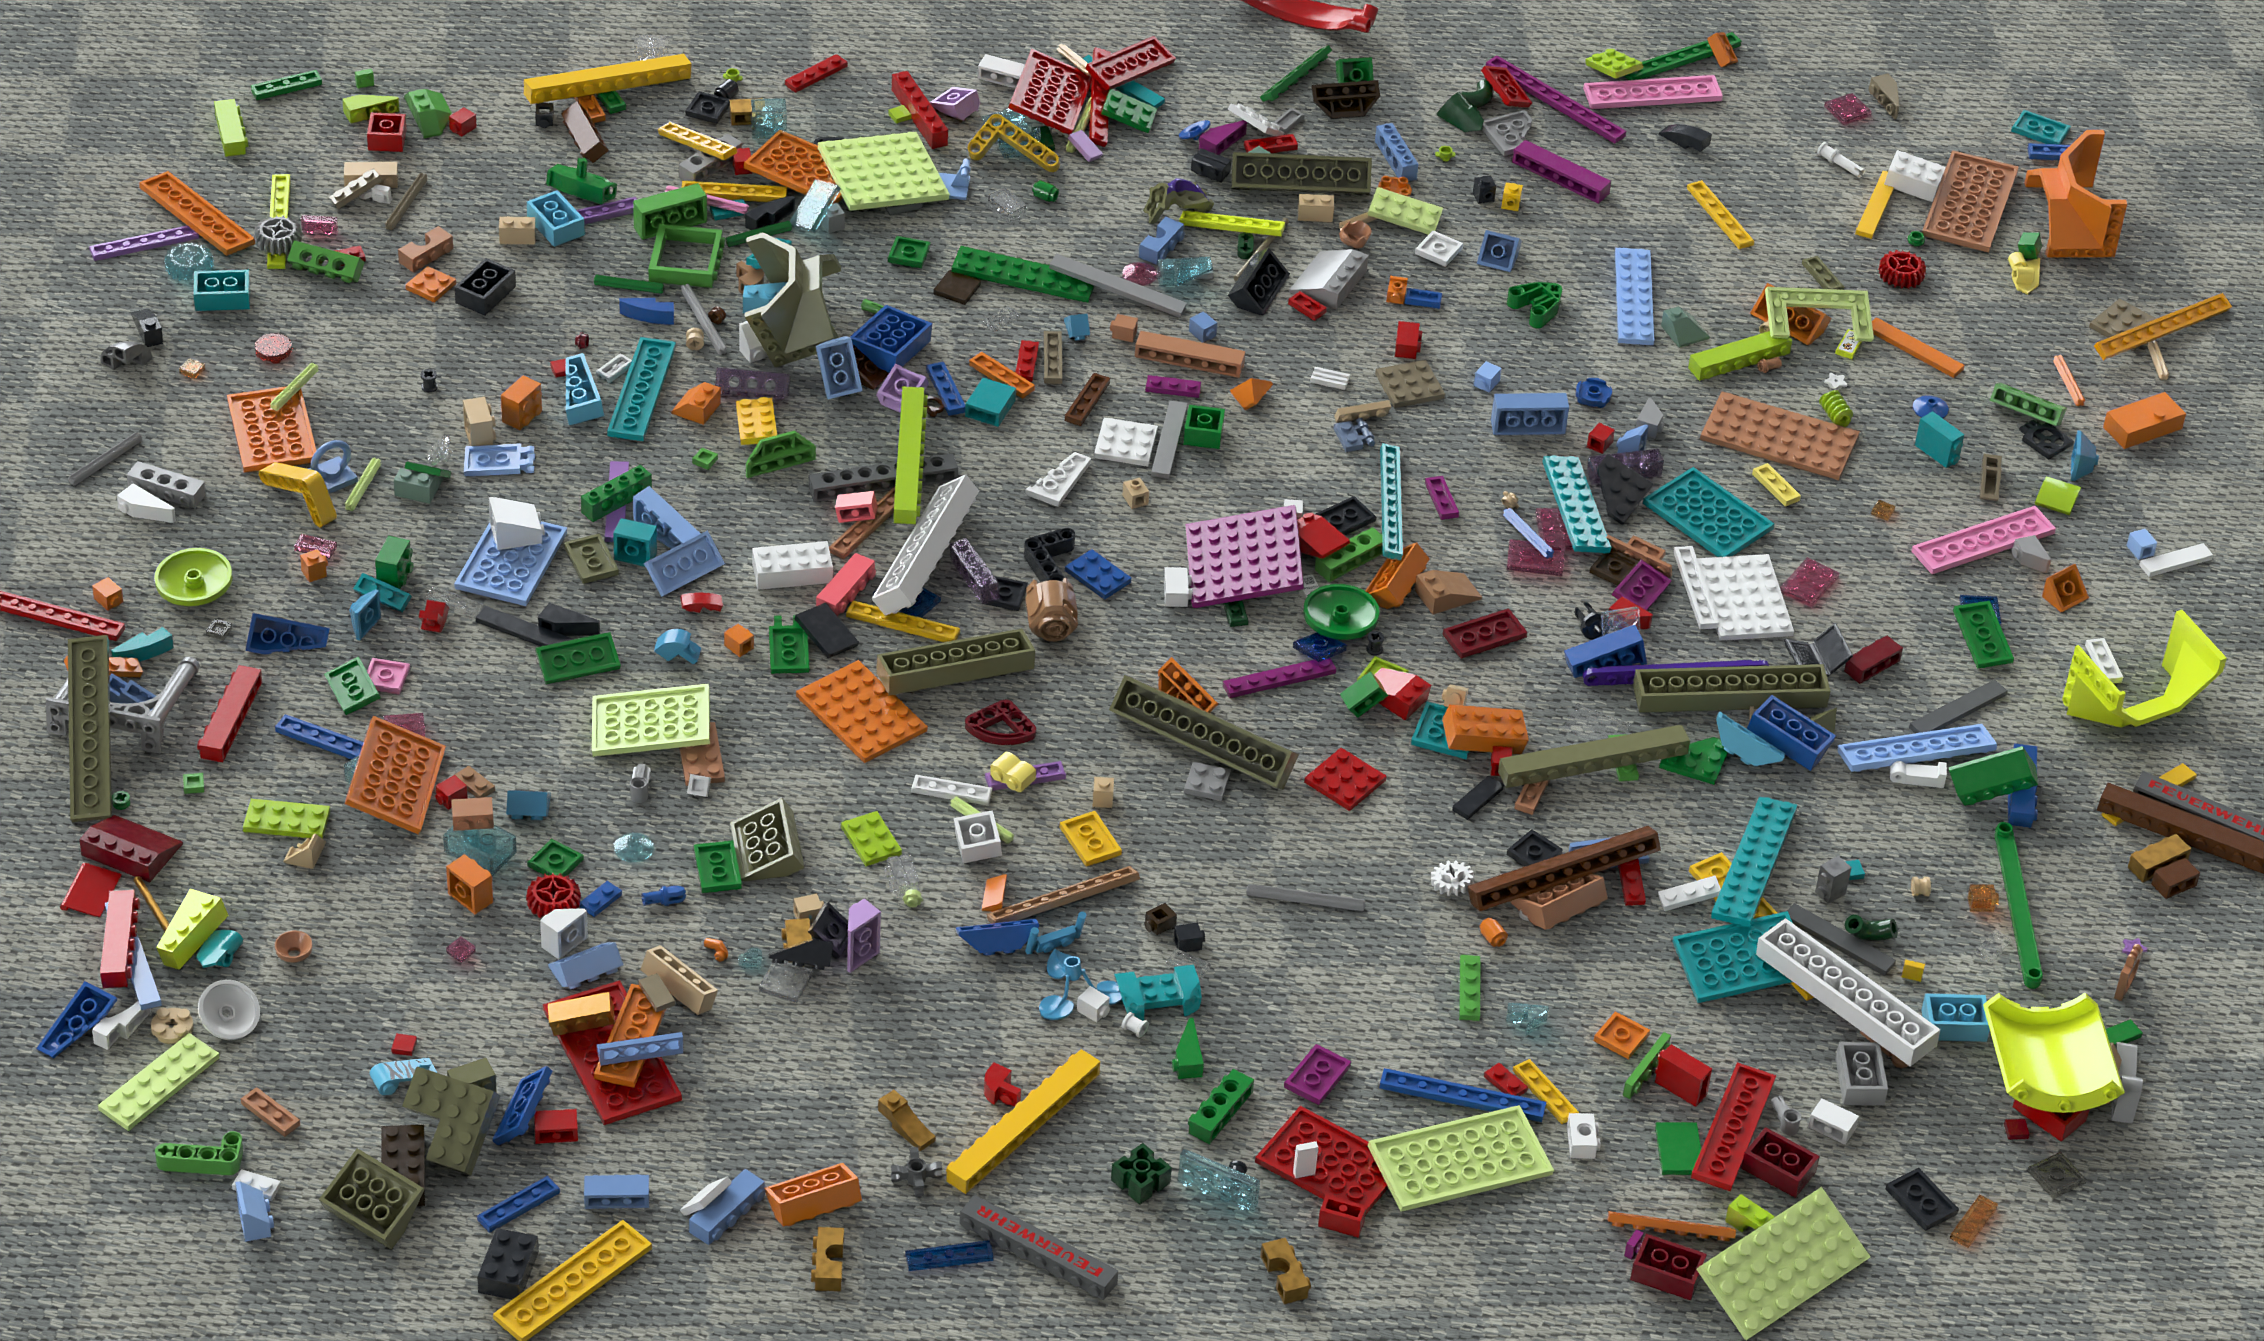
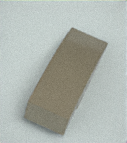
(1990, 477)

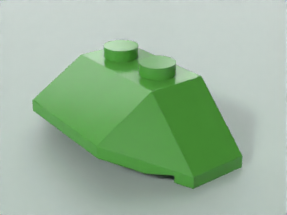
(428, 111)
(779, 453)

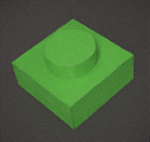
(364, 78)
(705, 458)
(193, 783)

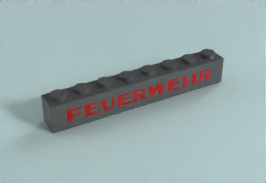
(2198, 805)
(1038, 1247)

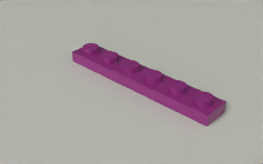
(1278, 677)

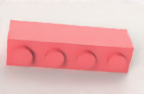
(847, 583)

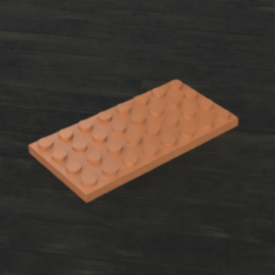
(1970, 201)
(1780, 435)

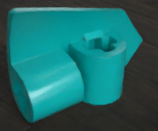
(219, 948)

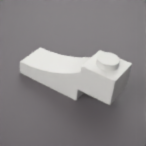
(122, 1025)

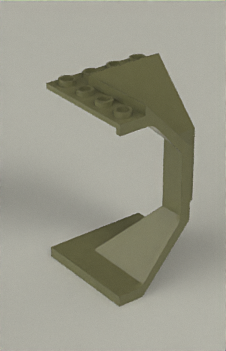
(798, 313)

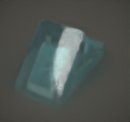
(1532, 1015)

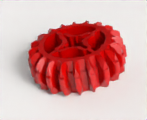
(1902, 269)
(541, 893)

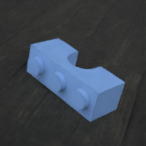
(1167, 236)

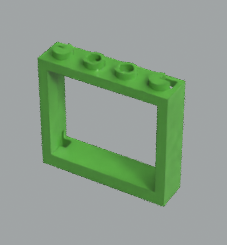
(686, 276)

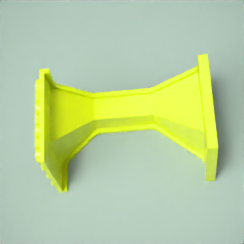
(2188, 658)

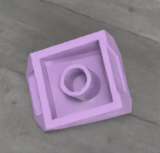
(957, 102)
(891, 390)

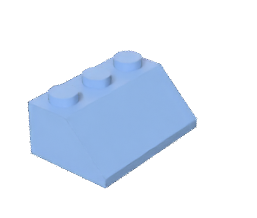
(838, 367)
(587, 965)

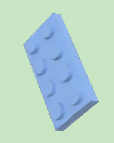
(684, 563)

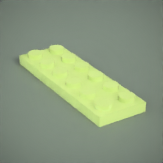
(158, 1081)

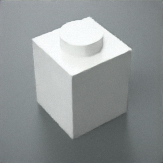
(1093, 1004)

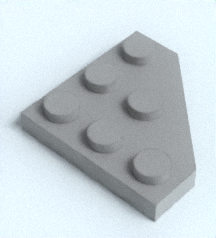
(1508, 130)

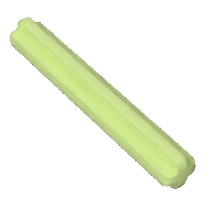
(294, 386)
(362, 484)
(966, 809)

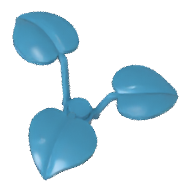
(1063, 965)

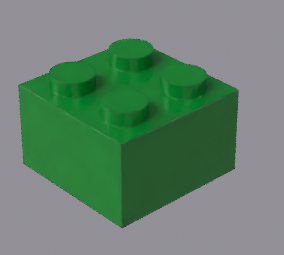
(1204, 426)
(394, 561)

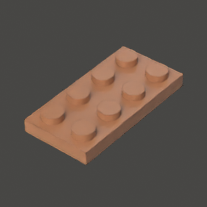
(703, 759)

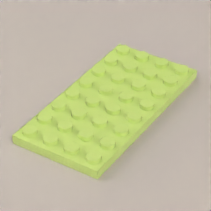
(1460, 1158)
(1783, 1263)

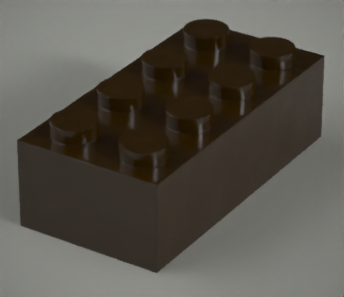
(405, 1152)

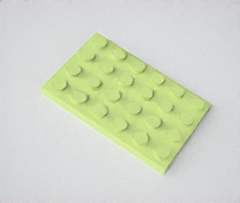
(651, 720)

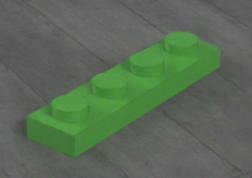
(1469, 988)
(1644, 1069)

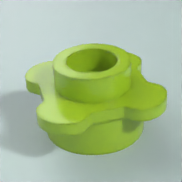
(733, 74)
(1445, 153)

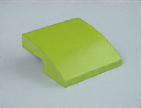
(2057, 495)

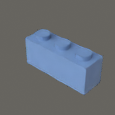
(616, 1191)

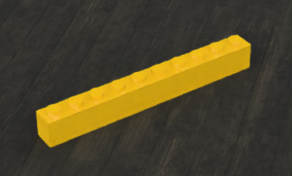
(607, 78)
(1022, 1121)

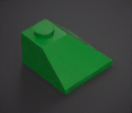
(1354, 69)

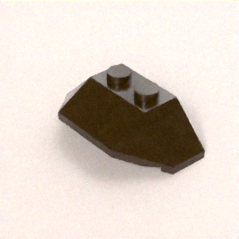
(1346, 98)

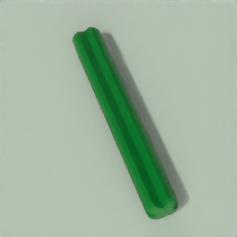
(770, 230)
(629, 284)

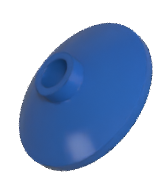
(1195, 130)
(1926, 404)

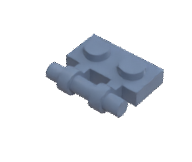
(1349, 435)

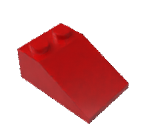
(1319, 536)
(1404, 691)

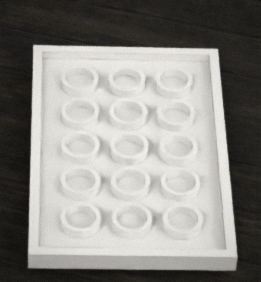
(1746, 597)

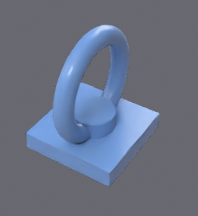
(336, 470)

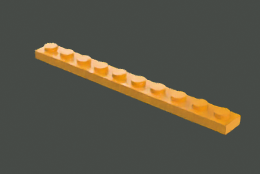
(2162, 326)

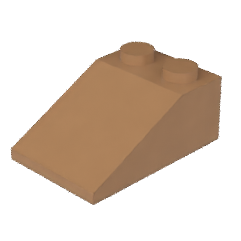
(1445, 590)

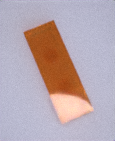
(1974, 1221)

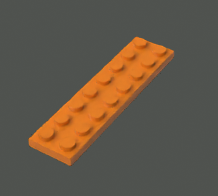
(197, 213)

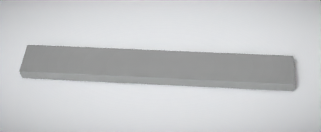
(1118, 285)

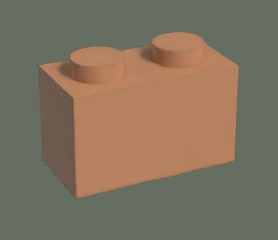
(472, 813)

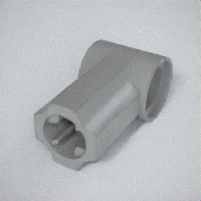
(640, 783)

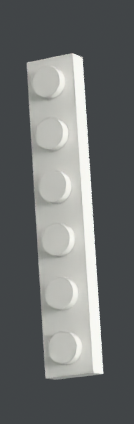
(1696, 587)

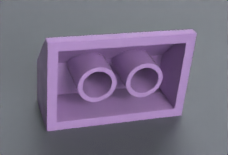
(863, 934)

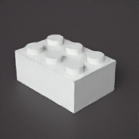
(1914, 175)

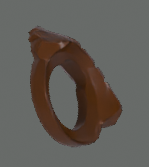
(932, 411)

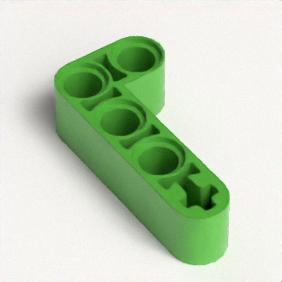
(202, 1159)

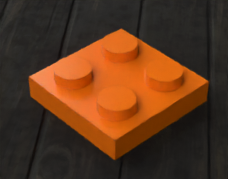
(430, 284)
(1621, 1035)

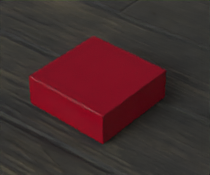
(2016, 1129)

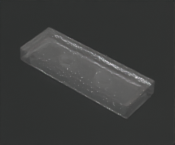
(456, 603)

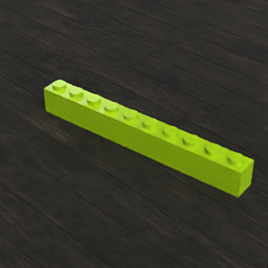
(909, 456)

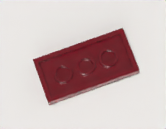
(1484, 633)

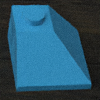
(2083, 457)
(365, 613)

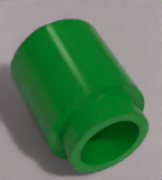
(1045, 191)

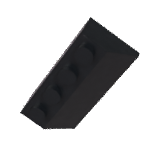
(1259, 283)

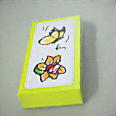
(1848, 345)

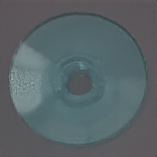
(633, 847)

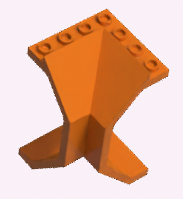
(2077, 218)

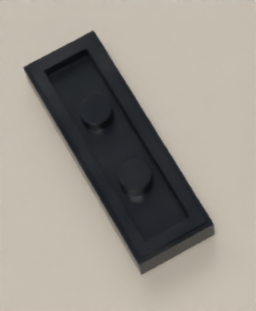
(1478, 797)

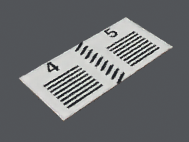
(1309, 584)

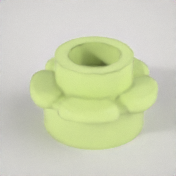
(912, 898)

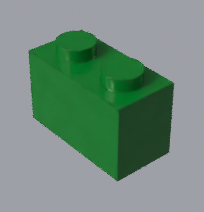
(1363, 694)

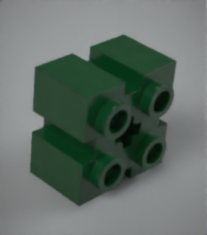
(1141, 1173)

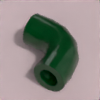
(1481, 96)
(1871, 930)

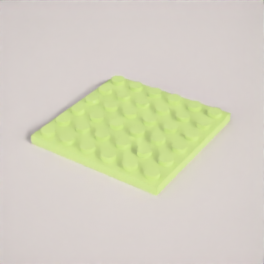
(883, 171)

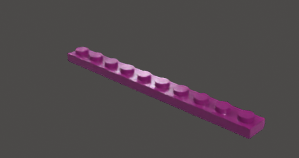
(1561, 102)

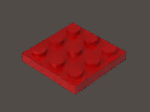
(1345, 779)

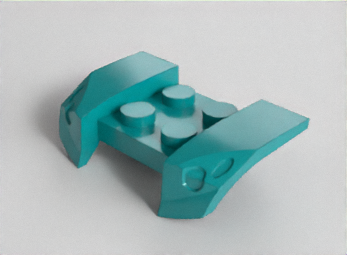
(1160, 991)

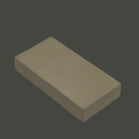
(656, 992)

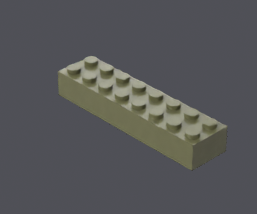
(1301, 173)
(955, 661)

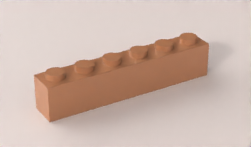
(1190, 354)

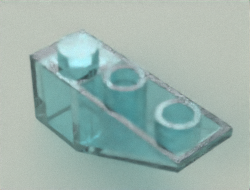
(1178, 271)

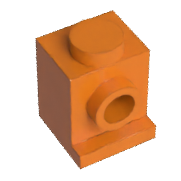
(1397, 290)

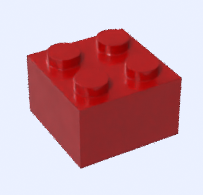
(386, 132)

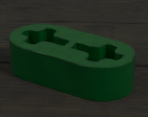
(1245, 245)

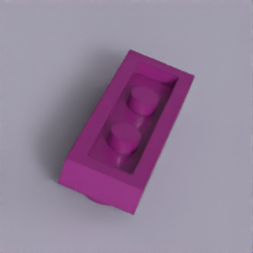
(1173, 386)
(1441, 497)

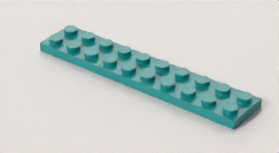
(1754, 861)

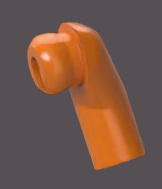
(718, 945)

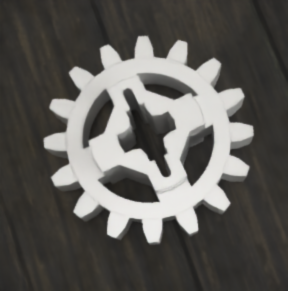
(1452, 878)

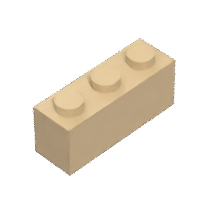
(387, 171)

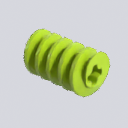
(1836, 408)

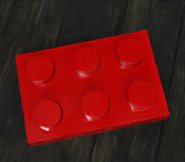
(1506, 86)

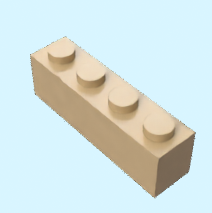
(680, 980)

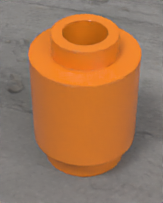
(1493, 932)

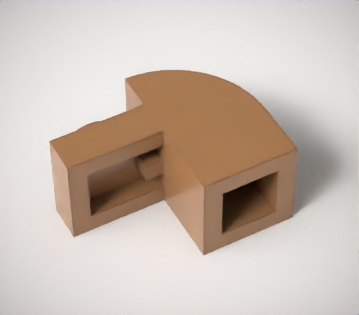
(748, 275)

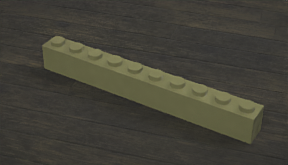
(1593, 756)

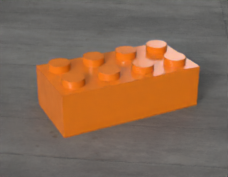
(1484, 727)

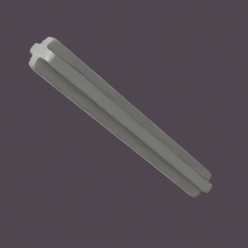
(105, 458)

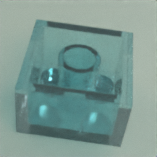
(768, 117)

